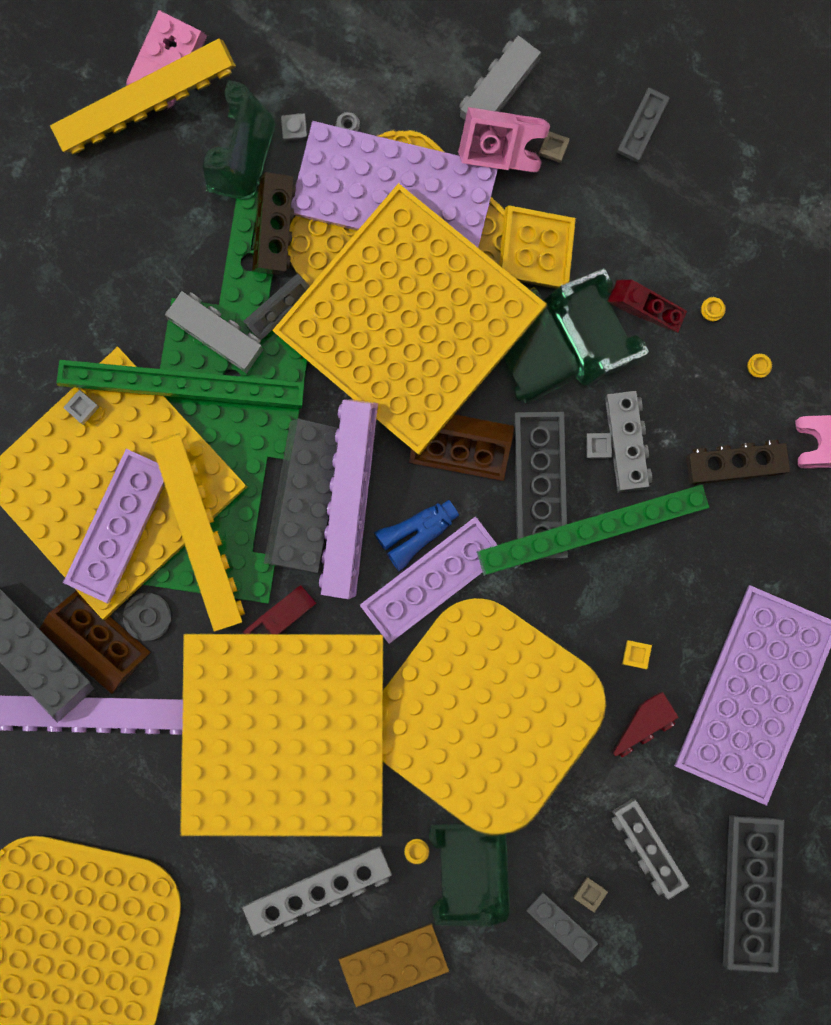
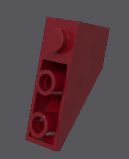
(646, 304)
(282, 614)
(648, 718)

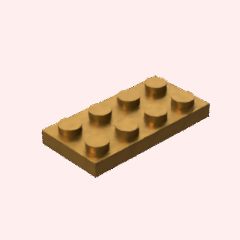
(393, 965)

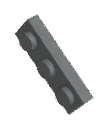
(643, 124)
(276, 307)
(562, 926)

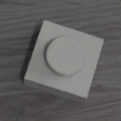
(294, 127)
(81, 407)
(598, 445)

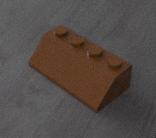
(469, 448)
(94, 644)

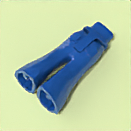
(428, 524)

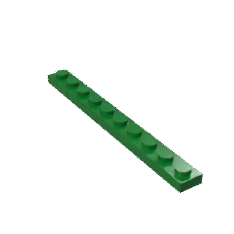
(180, 384)
(592, 529)

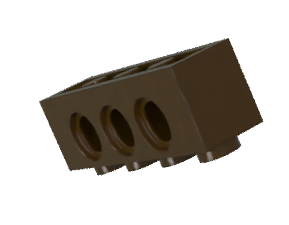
(263, 259)
(776, 464)

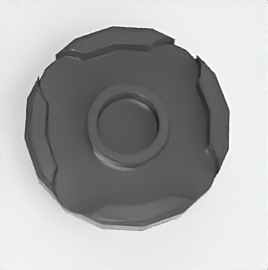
(147, 616)

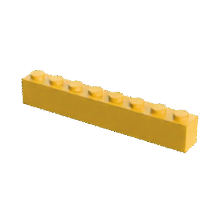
(143, 96)
(197, 532)

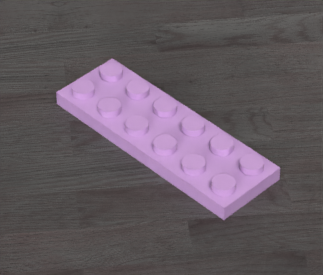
(116, 527)
(428, 581)

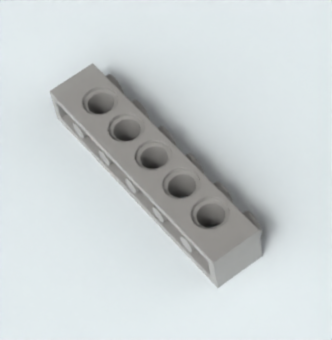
(256, 910)

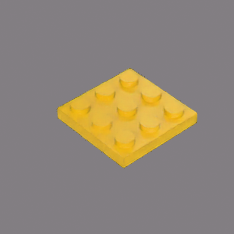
(537, 246)

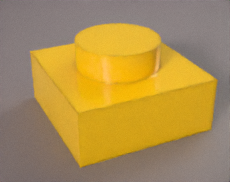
(636, 654)

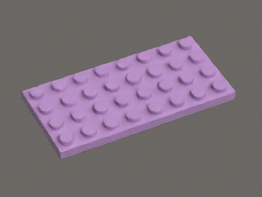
(353, 172)
(756, 695)

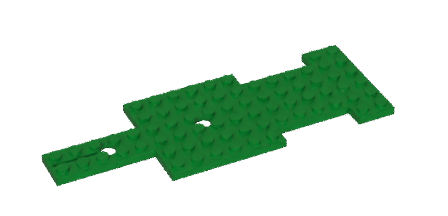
(236, 431)

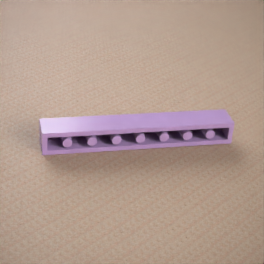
(348, 499)
(95, 713)

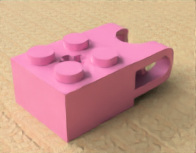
(156, 51)
(505, 142)
(821, 429)

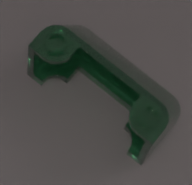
(237, 169)
(592, 327)
(540, 359)
(472, 876)

